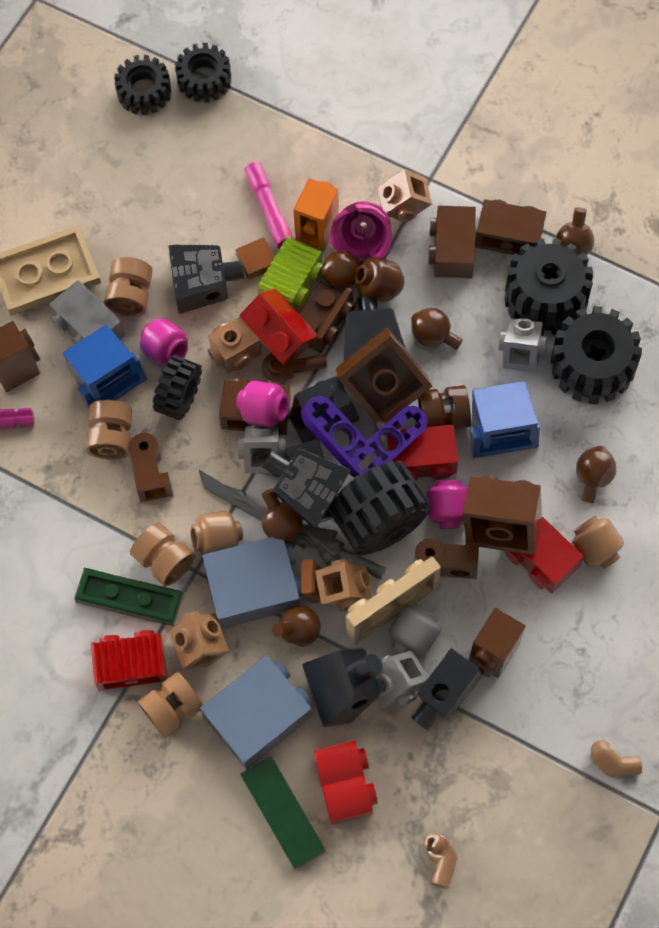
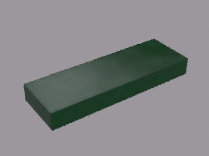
(128, 596)
(283, 813)

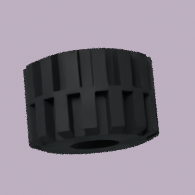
(548, 284)
(600, 338)
(379, 508)

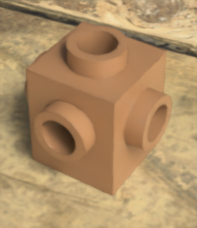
(404, 195)
(233, 345)
(343, 584)
(198, 640)

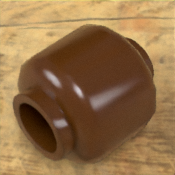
(379, 279)

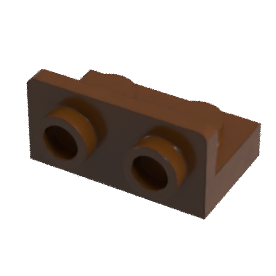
(325, 312)

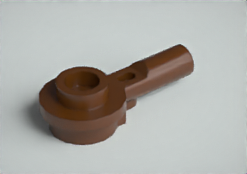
(276, 371)

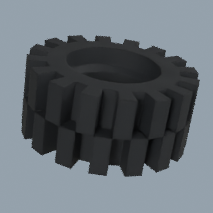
(141, 70)
(208, 86)
(177, 387)

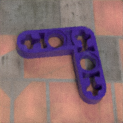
(358, 446)

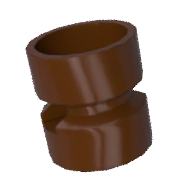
(433, 404)

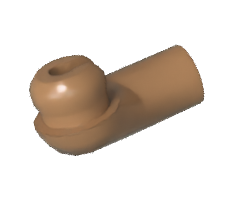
(612, 763)
(444, 858)

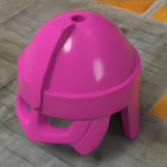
(366, 240)

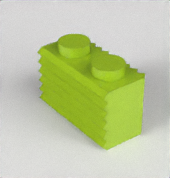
(293, 271)

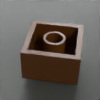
(383, 377)
(502, 514)

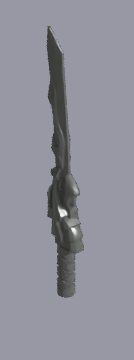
(321, 539)

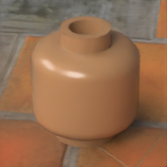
(215, 532)
(598, 542)

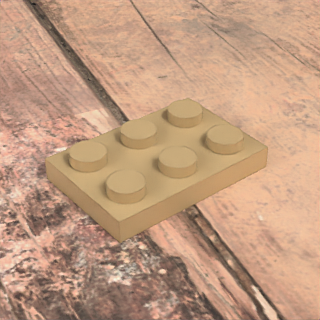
(45, 269)
(392, 596)

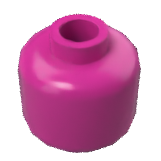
(163, 340)
(262, 403)
(447, 503)

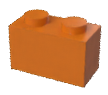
(315, 213)

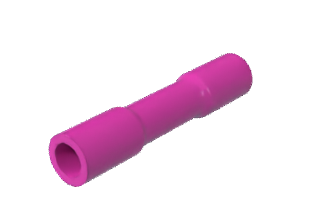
(262, 189)

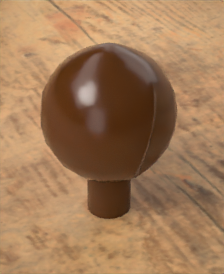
(577, 233)
(340, 269)
(432, 328)
(595, 469)
(279, 519)
(298, 626)

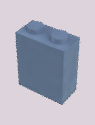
(252, 581)
(257, 711)

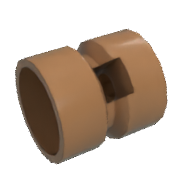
(128, 287)
(109, 428)
(158, 550)
(159, 710)

